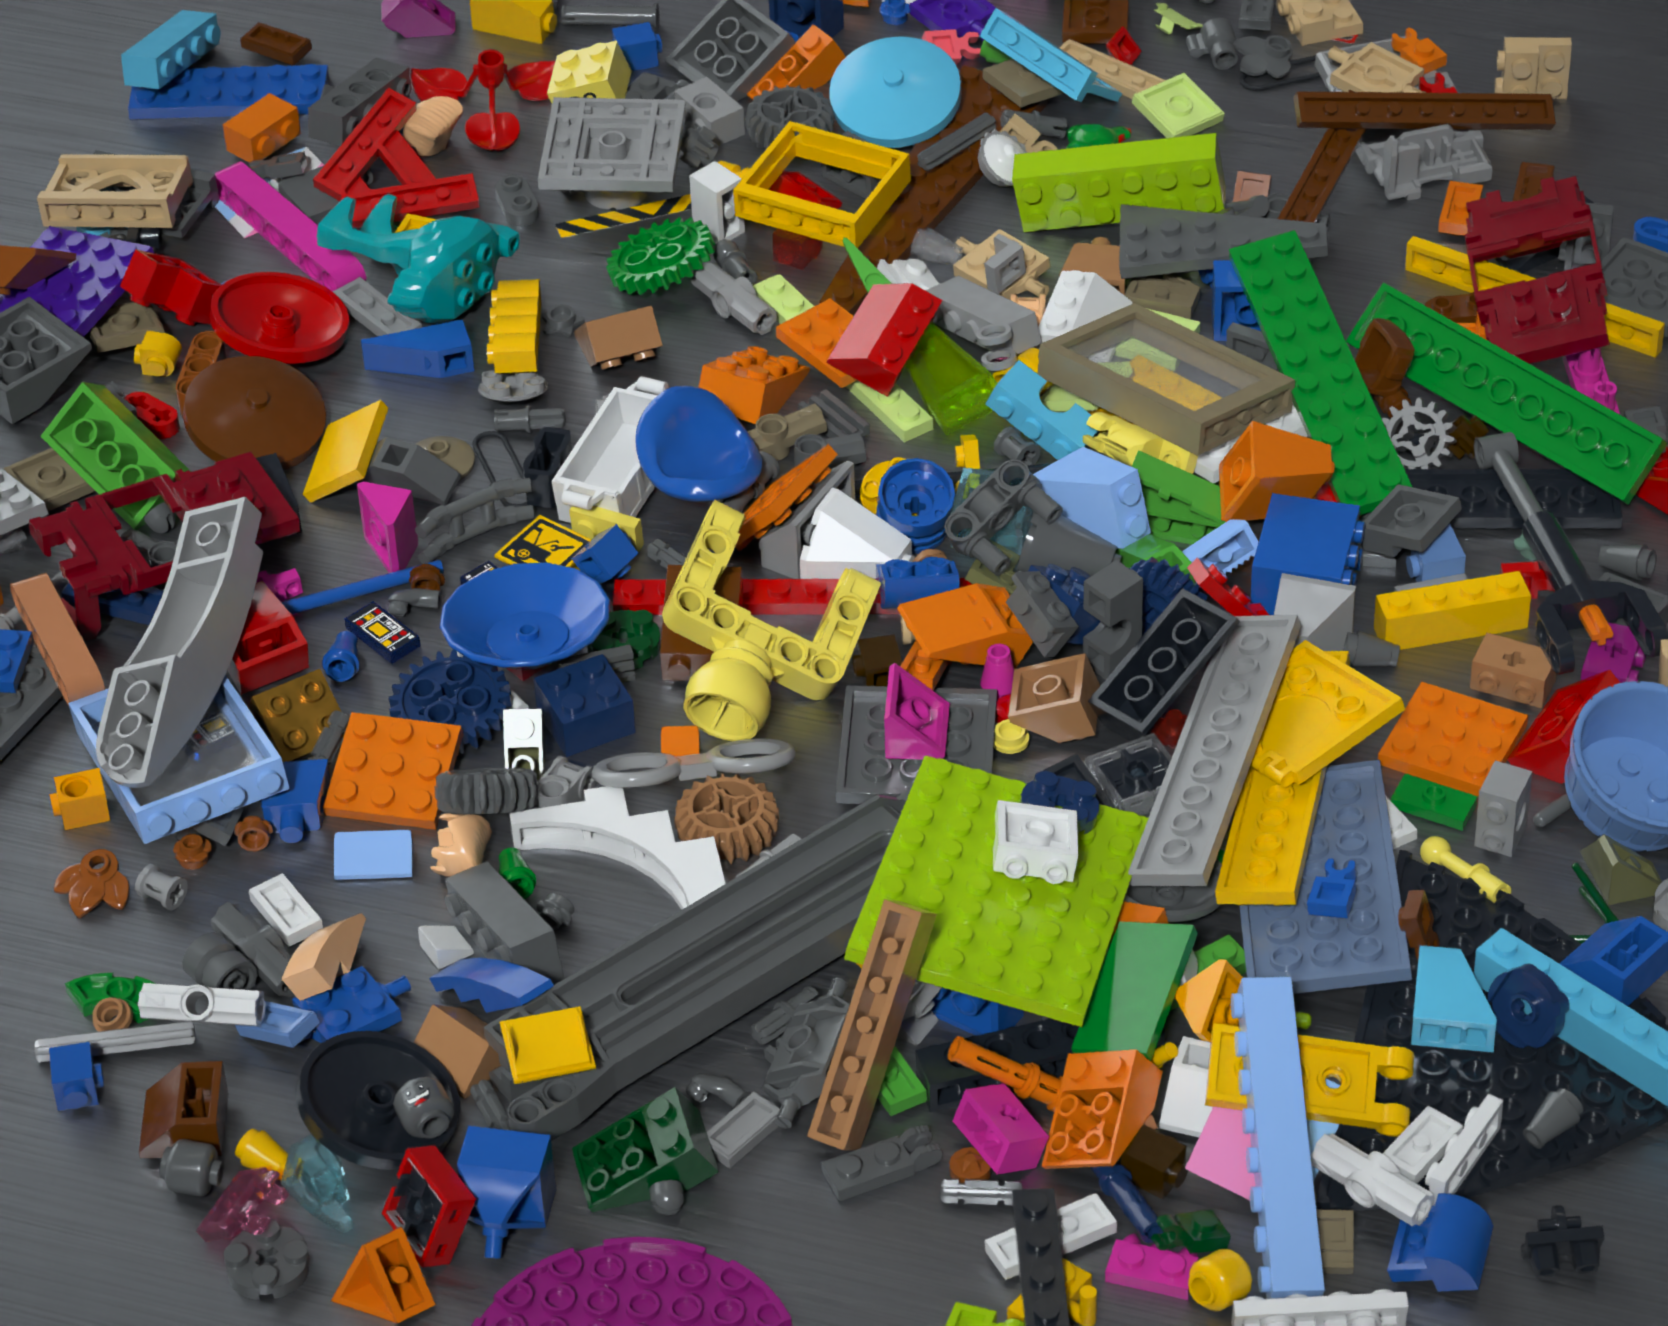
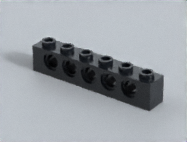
(1038, 1042)

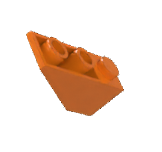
(806, 63)

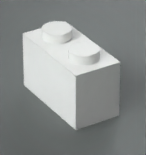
(714, 201)

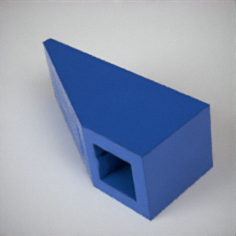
(425, 351)

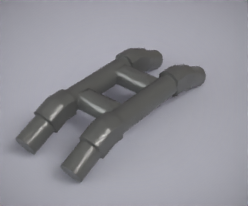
(489, 516)

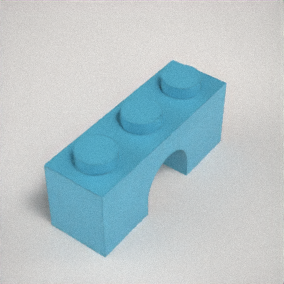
(1019, 403)

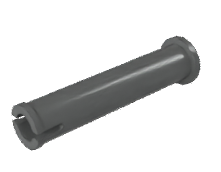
(610, 15)

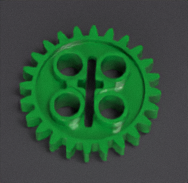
(660, 255)

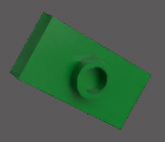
(1434, 802)

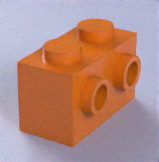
(261, 128)

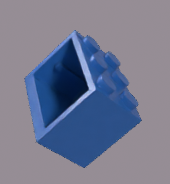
(1307, 541)

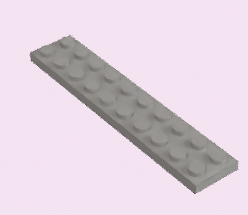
(1214, 754)

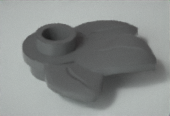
(1264, 56)

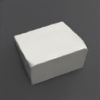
(443, 944)

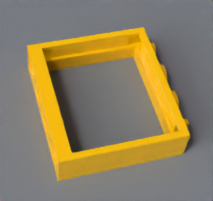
(811, 219)

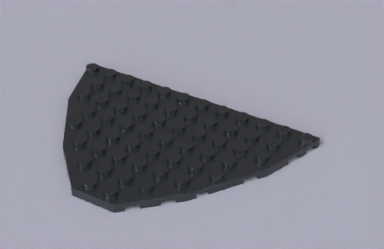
(1521, 1077)

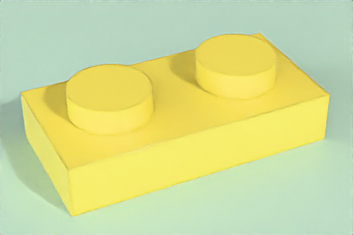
(598, 519)

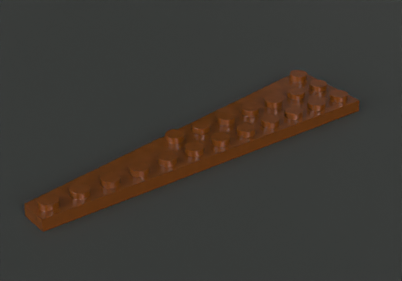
(929, 193)

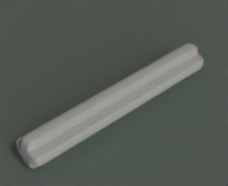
(122, 1039)

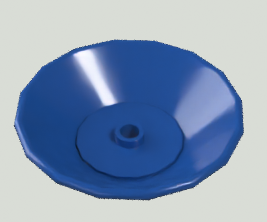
(525, 615)

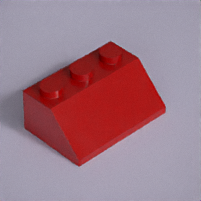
(884, 334)
(1547, 740)

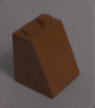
(680, 655)

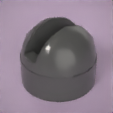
(160, 519)
(667, 1197)

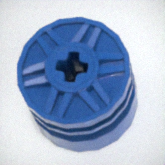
(921, 489)

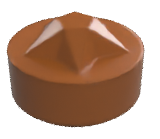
(968, 1165)

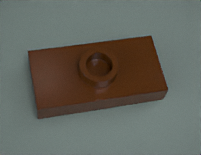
(276, 43)
(1529, 179)

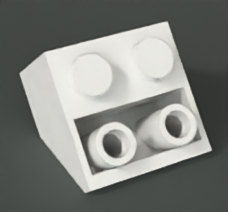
(1186, 1090)

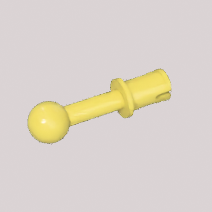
(1438, 850)

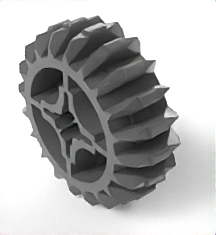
(775, 108)
(486, 790)

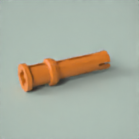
(1028, 1075)

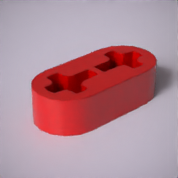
(155, 414)

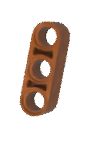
(204, 351)

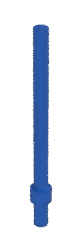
(353, 590)

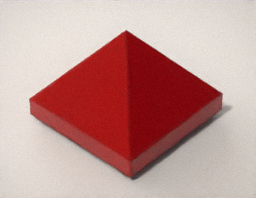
(1123, 47)

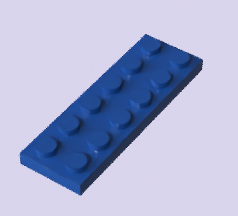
(228, 91)

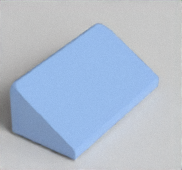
(373, 854)

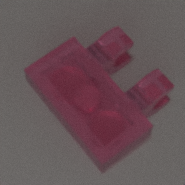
(237, 1203)

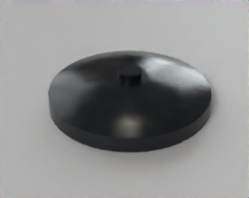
(350, 1094)

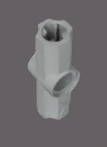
(734, 298)

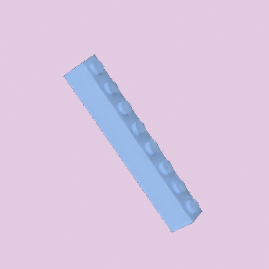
(1278, 1138)

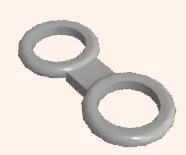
(695, 765)

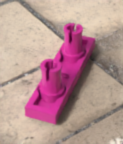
(1589, 377)

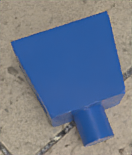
(302, 804)

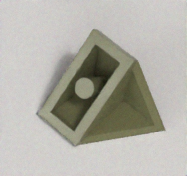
(1620, 871)

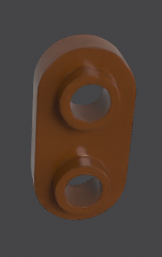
(1455, 307)

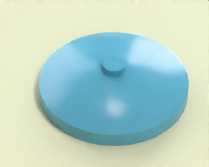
(895, 91)

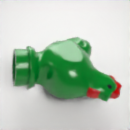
(1096, 135)

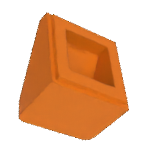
(680, 740)

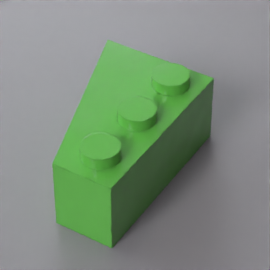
(1176, 501)

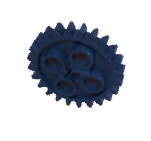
(453, 693)

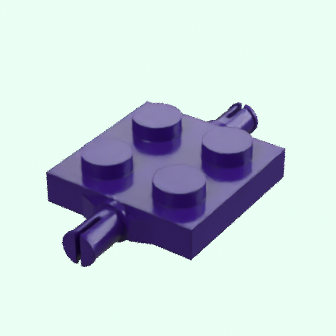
(953, 14)

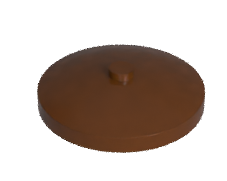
(254, 408)

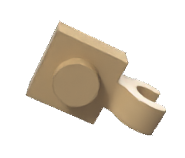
(1026, 135)

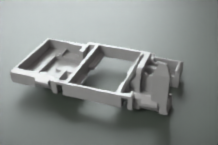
(1417, 154)

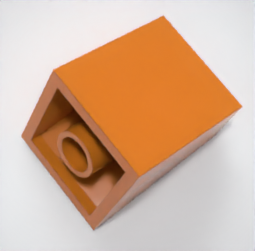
(1267, 463)

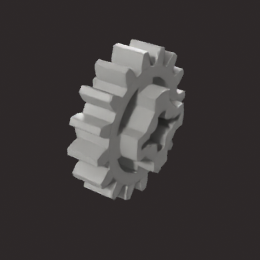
(1431, 432)

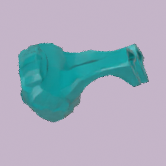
(439, 266)

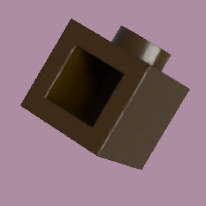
(875, 658)
(1155, 1162)

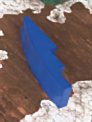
(492, 981)

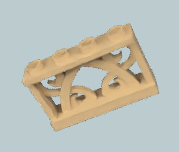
(75, 197)

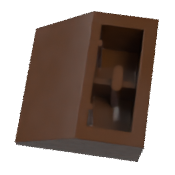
(185, 1105)

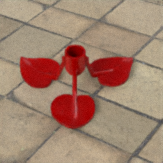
(495, 129)

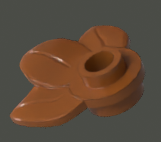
(91, 886)

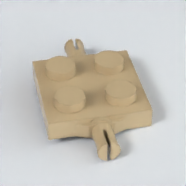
(1374, 71)
(973, 268)

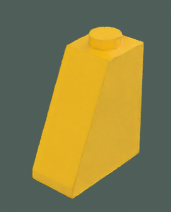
(514, 18)

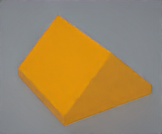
(1208, 998)

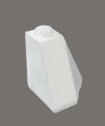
(850, 538)

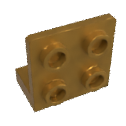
(295, 713)

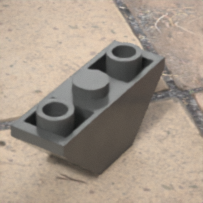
(411, 468)

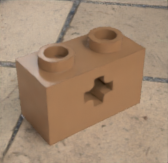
(1512, 671)

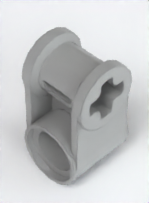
(564, 783)

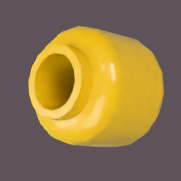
(1219, 1280)

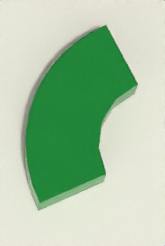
(91, 989)

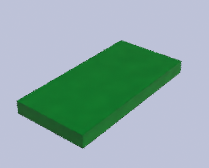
(1136, 988)

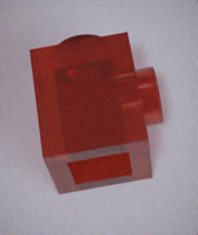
(794, 248)

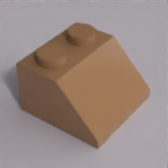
(619, 337)
(1054, 698)

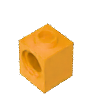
(80, 799)

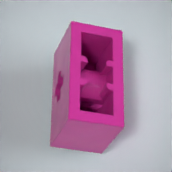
(1000, 1128)

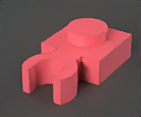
(952, 45)

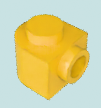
(157, 354)

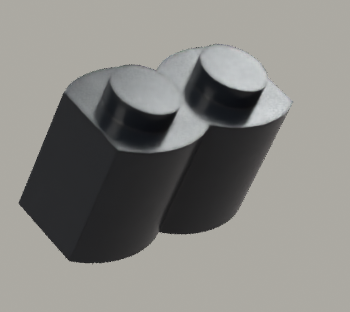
(542, 464)

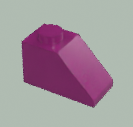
(418, 17)

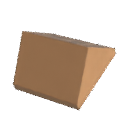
(459, 1045)

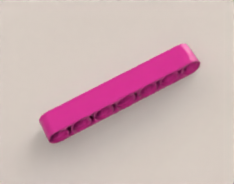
(285, 227)

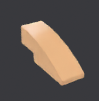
(323, 957)

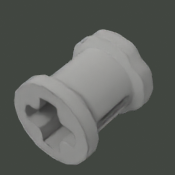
(161, 887)

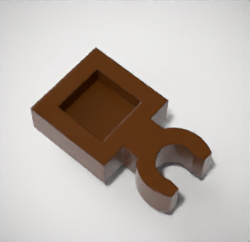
(1417, 921)

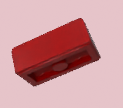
(801, 187)

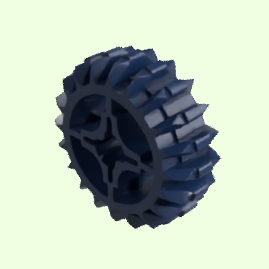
(1160, 587)

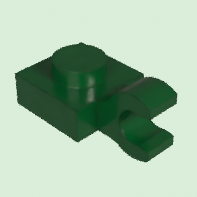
(1195, 1230)

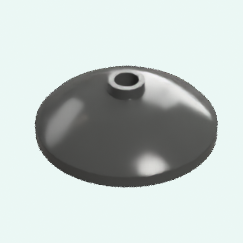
(1180, 902)

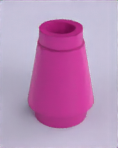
(998, 670)

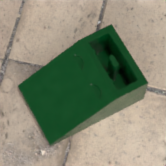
(645, 1147)

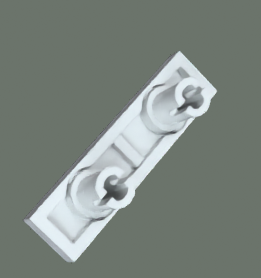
(1337, 1309)

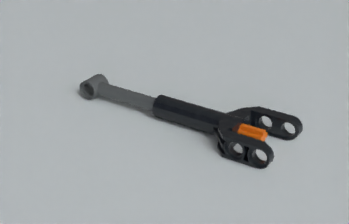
(1577, 598)

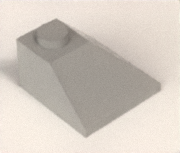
(1322, 608)

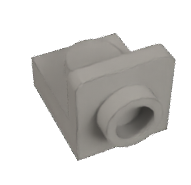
(1005, 265)

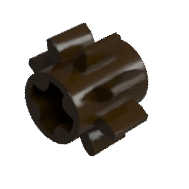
(1465, 433)

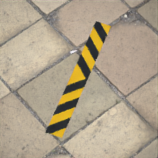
(624, 216)

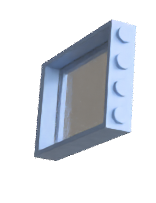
(215, 772)

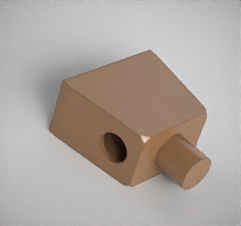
(1098, 258)

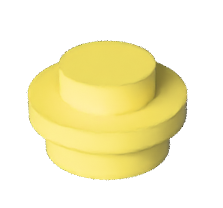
(1010, 738)

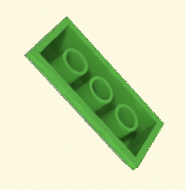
(110, 447)

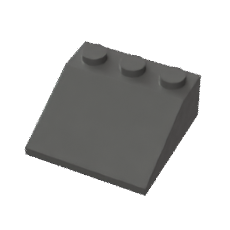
(731, 48)
(34, 357)

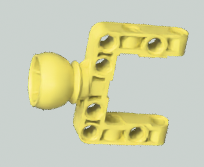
(732, 690)

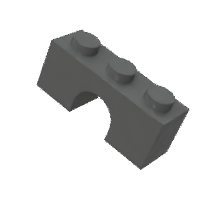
(1116, 600)

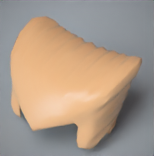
(432, 125)
(460, 843)

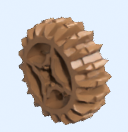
(733, 811)

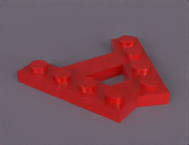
(380, 136)

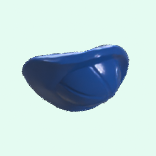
(695, 446)

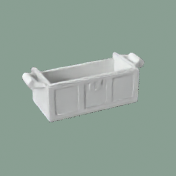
(605, 462)

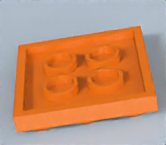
(775, 502)
(1451, 738)
(391, 770)

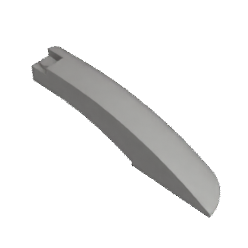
(186, 648)

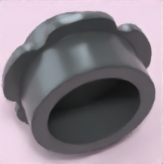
(555, 910)

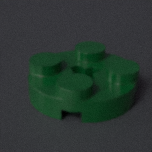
(634, 626)

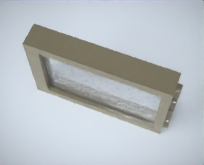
(1165, 378)

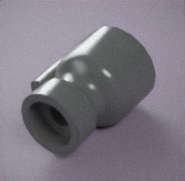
(1216, 39)

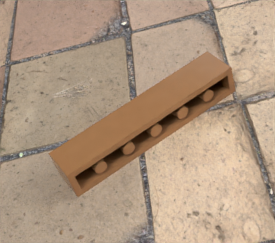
(871, 1025)

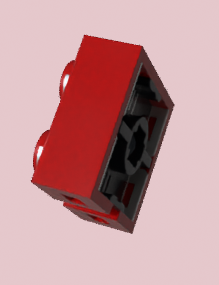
(429, 1205)

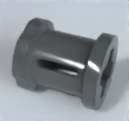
(1016, 447)

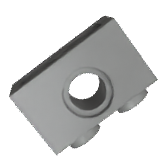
(712, 108)
(1503, 808)

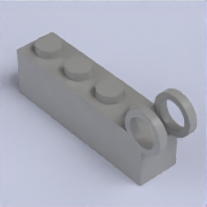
(986, 321)

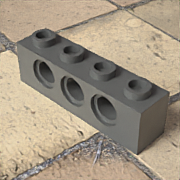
(344, 107)

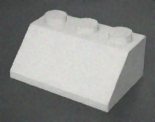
(1078, 301)

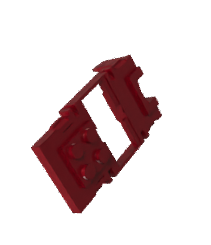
(1550, 313)
(108, 564)

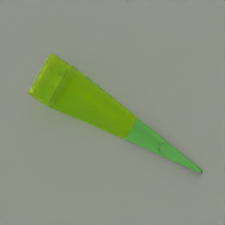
(944, 374)

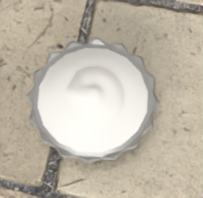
(997, 157)

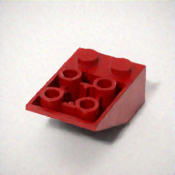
(268, 645)

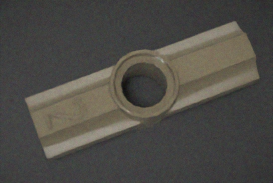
(777, 433)

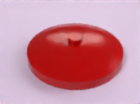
(279, 317)

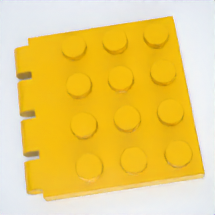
(1319, 715)

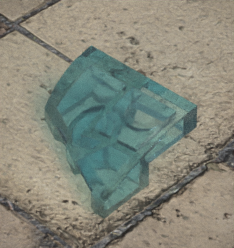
(316, 1182)

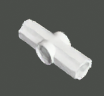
(179, 1003)
(1372, 1179)

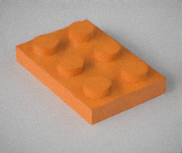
(816, 335)

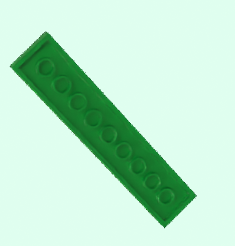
(1327, 381)
(1518, 397)

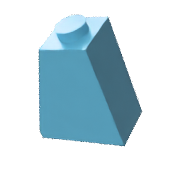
(1450, 1003)

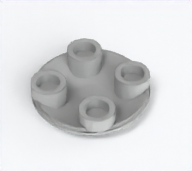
(511, 386)

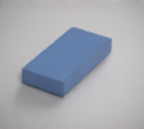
(281, 1025)

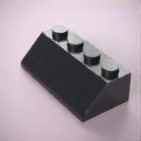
(1161, 665)

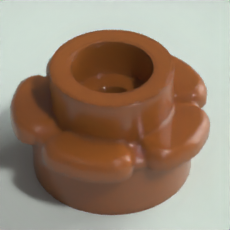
(253, 833)
(192, 851)

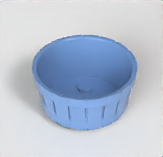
(1621, 765)

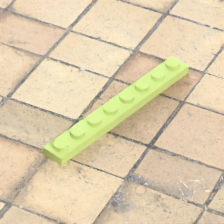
(896, 411)

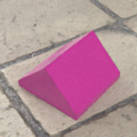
(388, 523)
(913, 718)

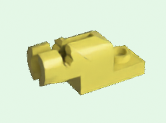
(1126, 439)

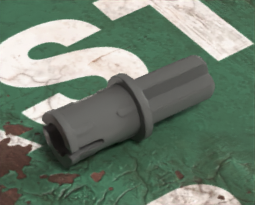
(1041, 123)
(528, 419)
(777, 1020)

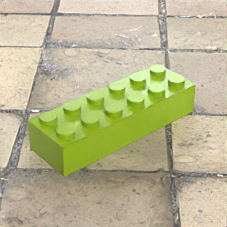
(1093, 181)

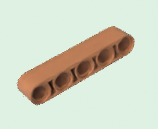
(57, 637)

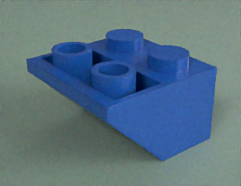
(1622, 958)

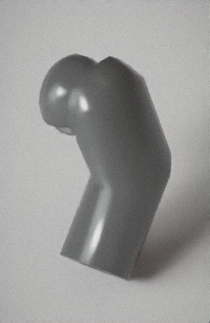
(415, 597)
(717, 1085)

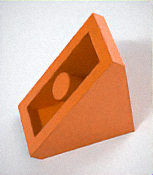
(385, 1280)

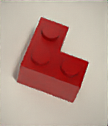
(170, 286)

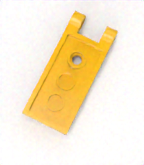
(1322, 1058)

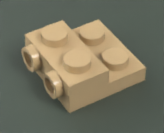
(1320, 19)
(1534, 66)

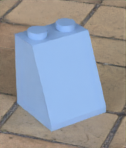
(1098, 495)

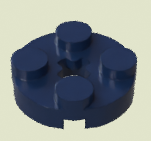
(1068, 793)
(1545, 1000)

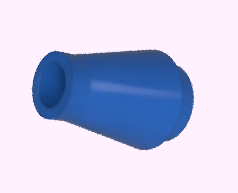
(342, 658)

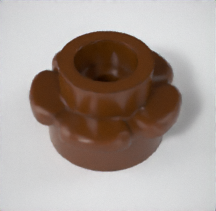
(426, 577)

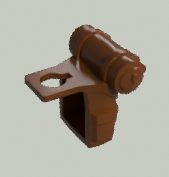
(1383, 362)

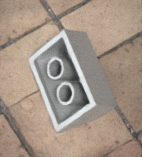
(784, 543)

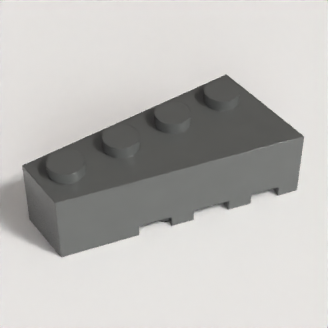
(502, 921)

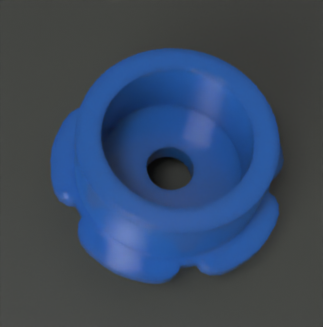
(894, 11)

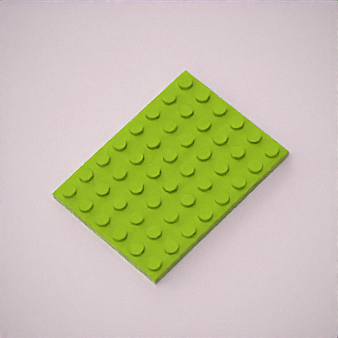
(992, 933)

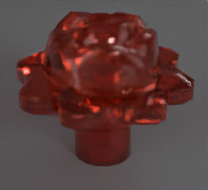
(1170, 728)

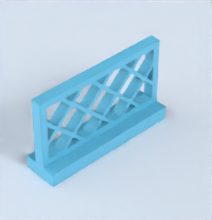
(1044, 58)

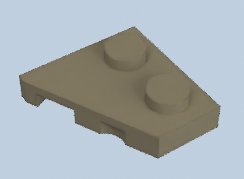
(1165, 294)

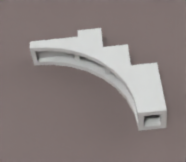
(643, 841)

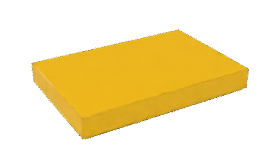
(345, 451)

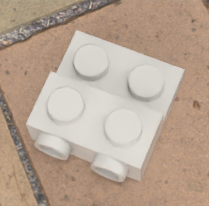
(1035, 841)

